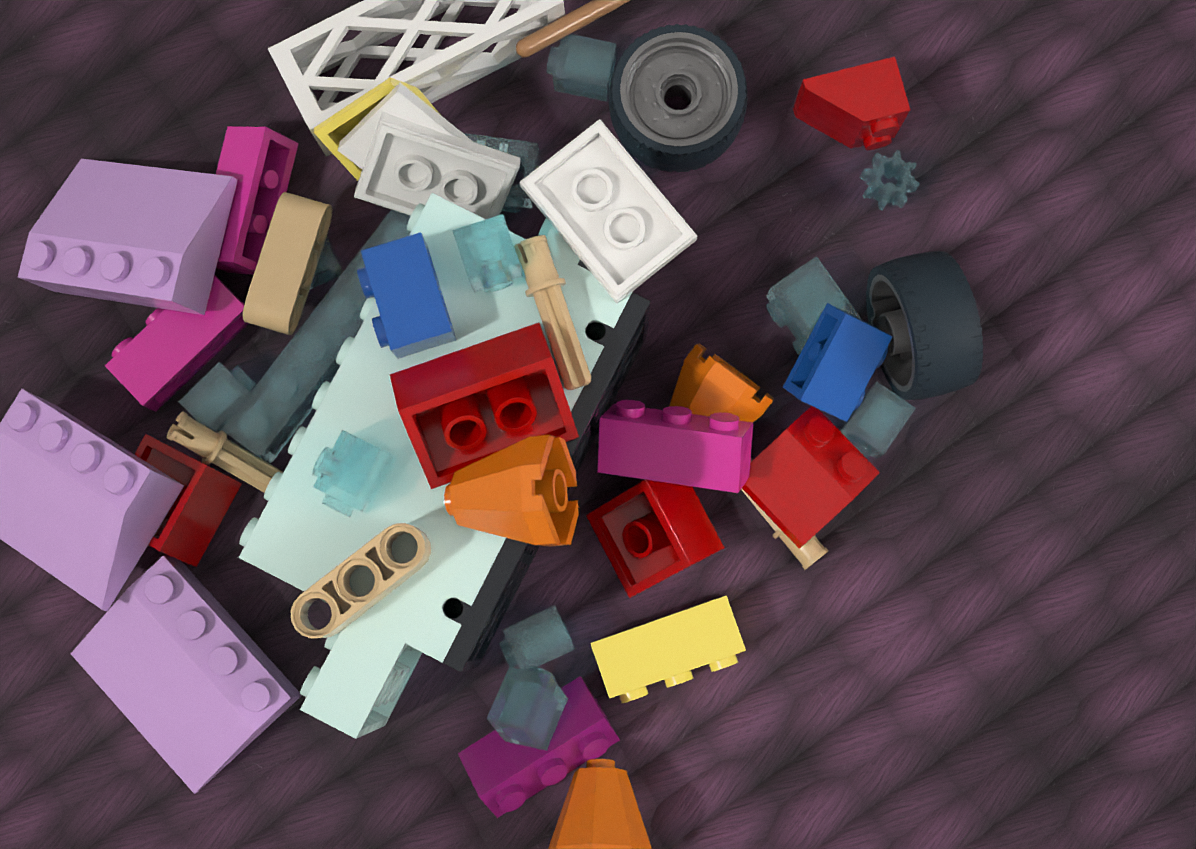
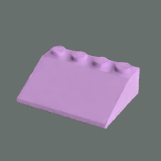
(132, 235)
(76, 498)
(184, 672)

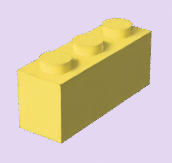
(668, 649)

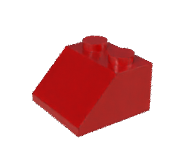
(855, 104)
(807, 476)
(198, 507)
(654, 533)

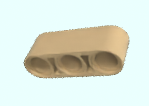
(287, 263)
(336, 587)

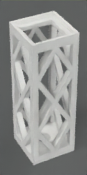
(434, 70)

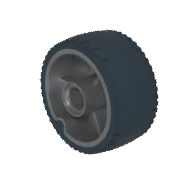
(682, 64)
(932, 322)

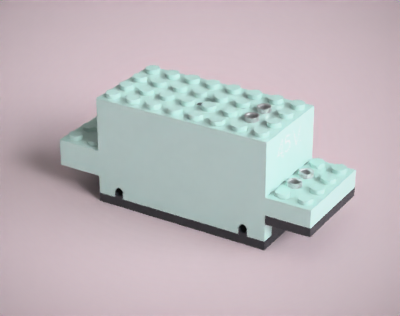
(467, 567)

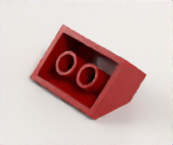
(481, 401)

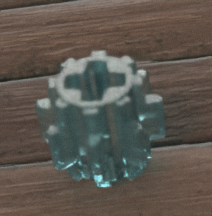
(890, 168)

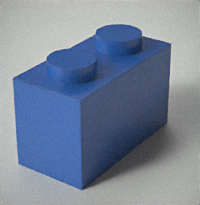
(406, 295)
(837, 362)

